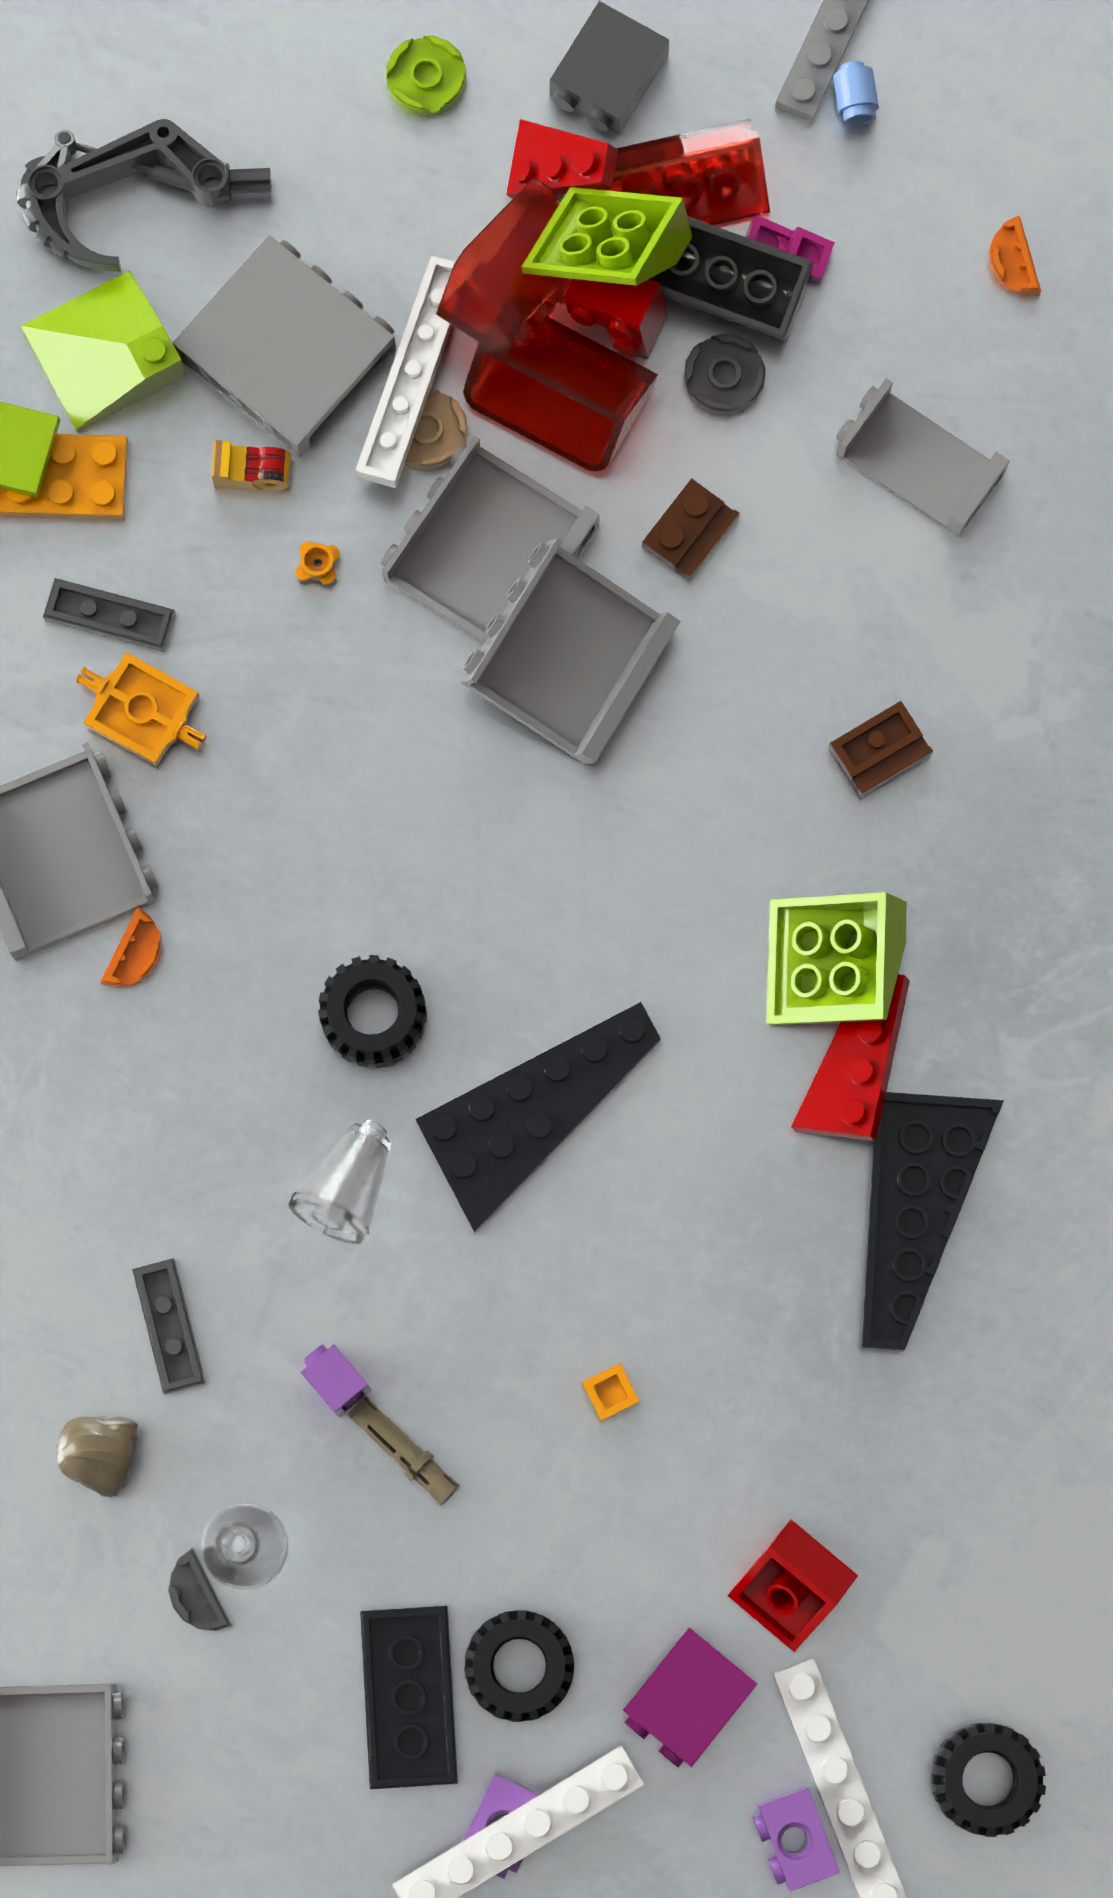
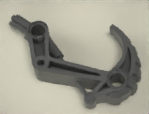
(154, 149)

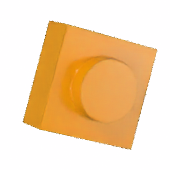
(610, 1392)

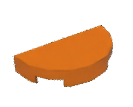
(1012, 260)
(136, 953)

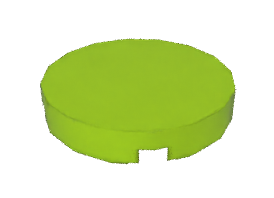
(426, 76)

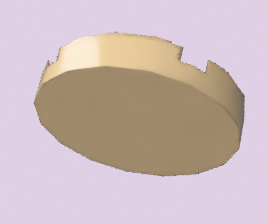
(438, 433)

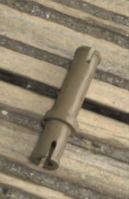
(403, 1450)

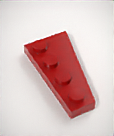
(854, 1076)

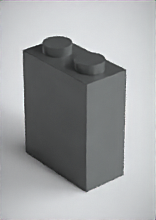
(608, 68)

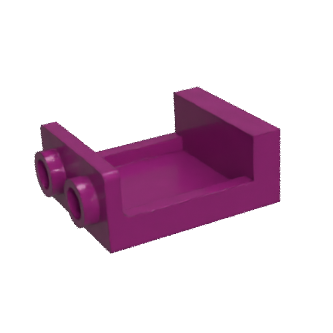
(688, 1699)

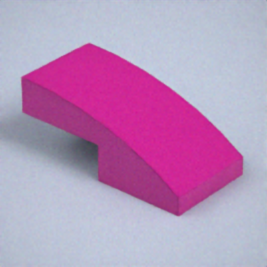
(796, 241)

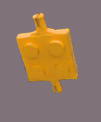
(141, 709)

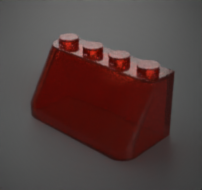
(487, 288)
(561, 393)

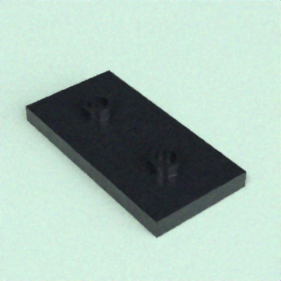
(408, 1697)

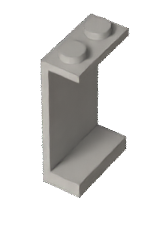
(918, 460)

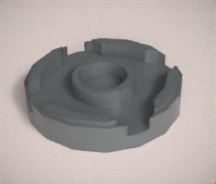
(724, 375)

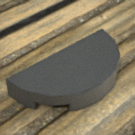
(195, 1596)

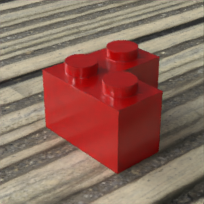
(627, 312)

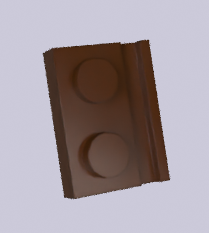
(690, 529)
(880, 748)

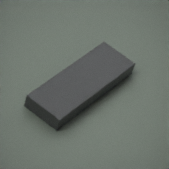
(109, 614)
(169, 1326)

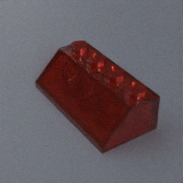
(710, 168)

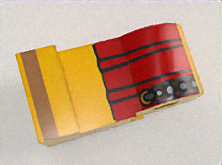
(250, 467)

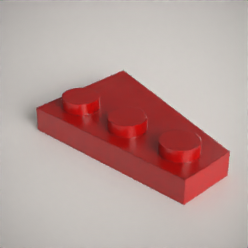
(559, 160)

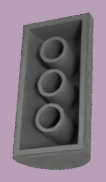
(738, 280)

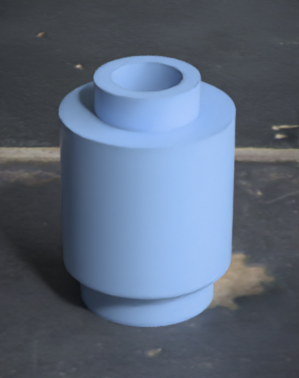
(856, 93)

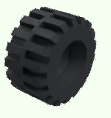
(365, 976)
(480, 1670)
(1026, 1787)

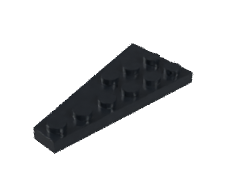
(514, 1122)
(917, 1188)

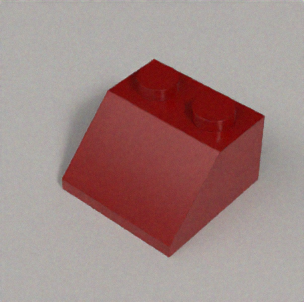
(793, 1585)

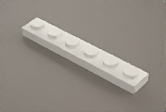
(408, 381)
(838, 1782)
(524, 1829)

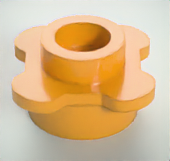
(315, 551)

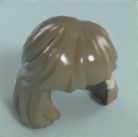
(97, 1452)

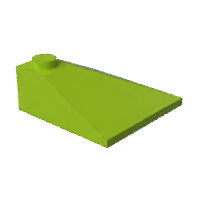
(611, 237)
(104, 350)
(834, 957)

